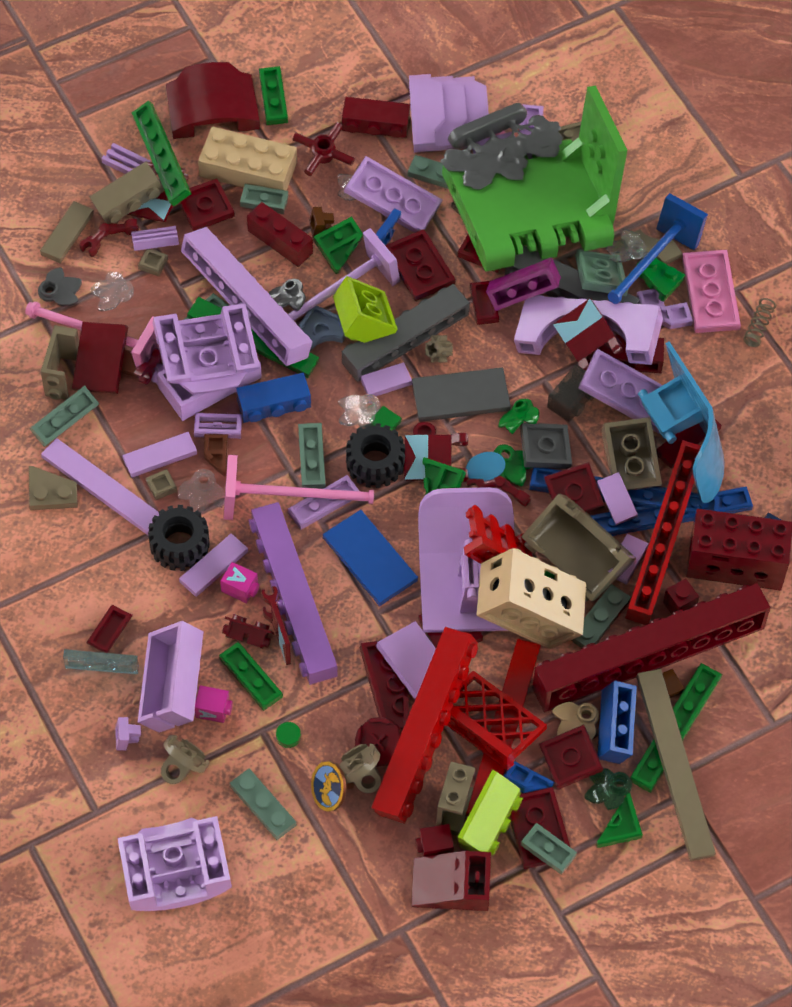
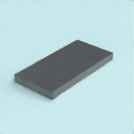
(461, 394)

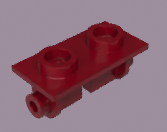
(257, 634)

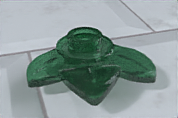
(605, 788)

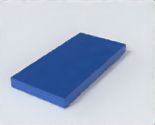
(370, 557)

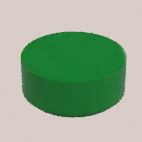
(288, 734)

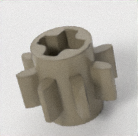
(438, 348)

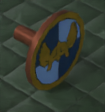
(329, 786)

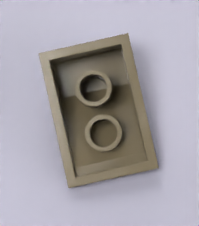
(632, 452)

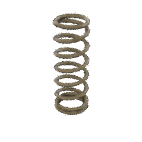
(755, 344)

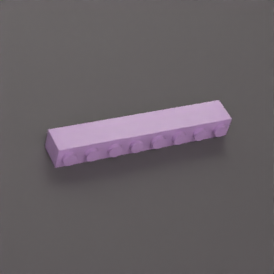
(239, 287)

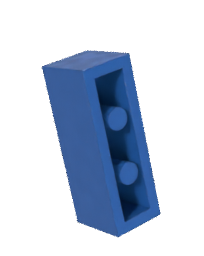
(273, 398)
(617, 722)

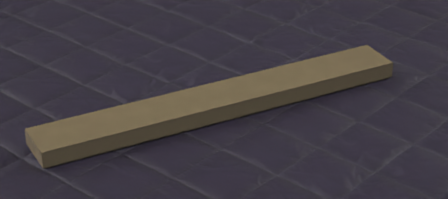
(675, 765)

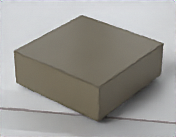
(153, 262)
(161, 484)

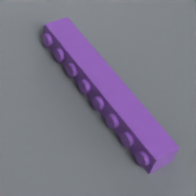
(294, 593)

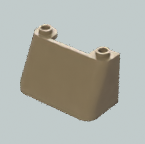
(578, 545)

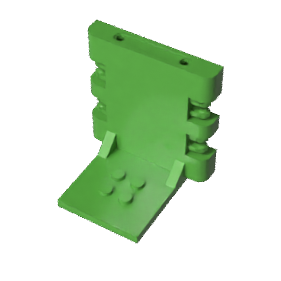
(555, 200)

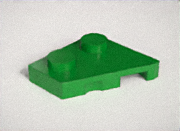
(339, 243)
(662, 278)
(441, 476)

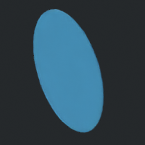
(485, 466)

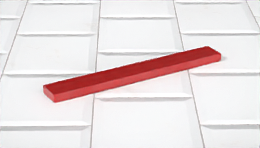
(516, 687)

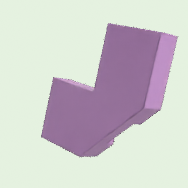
(673, 316)

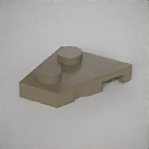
(50, 491)

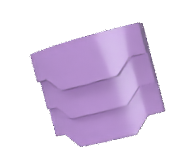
(442, 106)
(207, 351)
(174, 865)

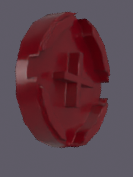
(383, 734)

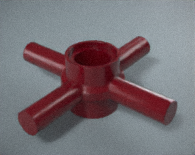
(323, 149)

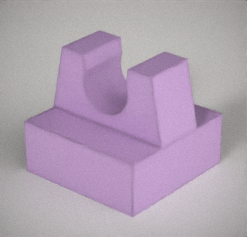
(126, 733)

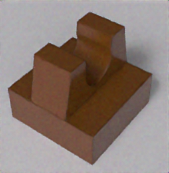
(320, 220)

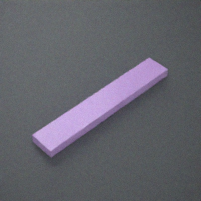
(100, 485)

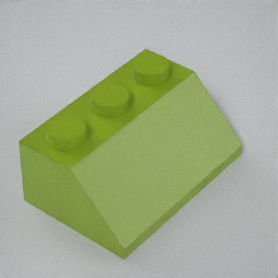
(363, 311)
(490, 815)

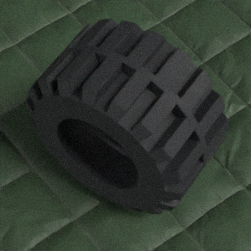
(375, 439)
(175, 521)

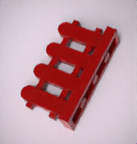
(489, 538)

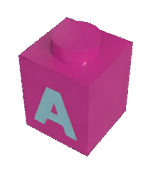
(239, 582)
(212, 704)

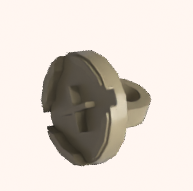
(184, 756)
(360, 763)

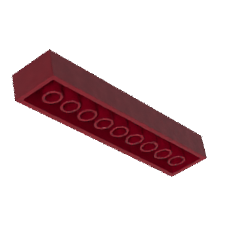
(650, 646)

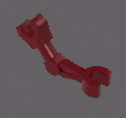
(103, 231)
(146, 369)
(500, 482)

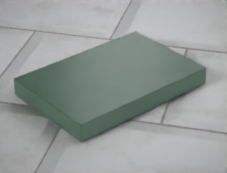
(598, 271)

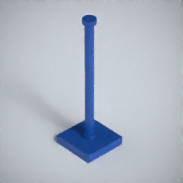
(678, 222)

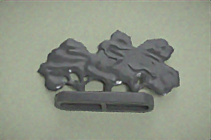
(498, 154)

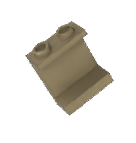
(64, 345)
(455, 797)

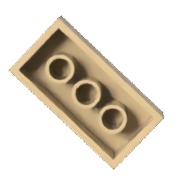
(246, 160)

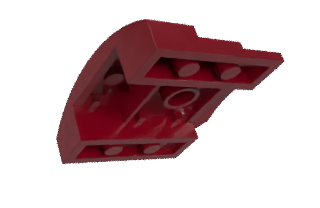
(209, 96)

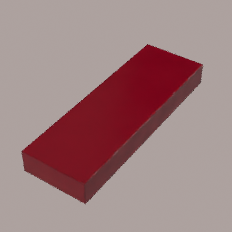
(694, 434)

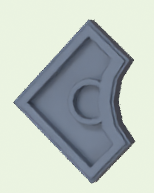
(322, 326)

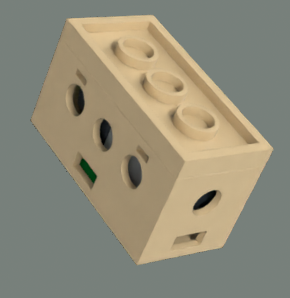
(531, 598)

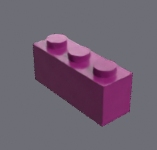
(523, 284)

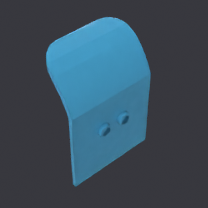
(681, 406)

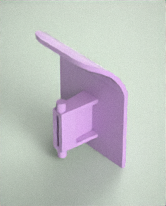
(446, 574)

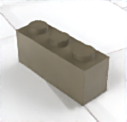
(127, 193)

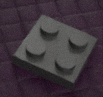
(546, 446)

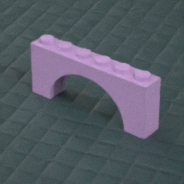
(633, 322)

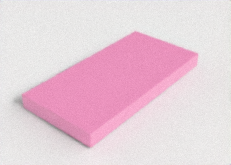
(711, 291)

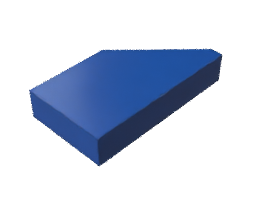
(386, 230)
(527, 779)

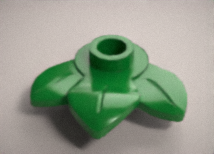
(521, 412)
(514, 465)

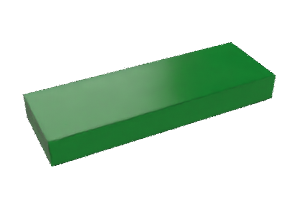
(273, 95)
(251, 676)

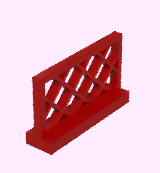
(479, 736)

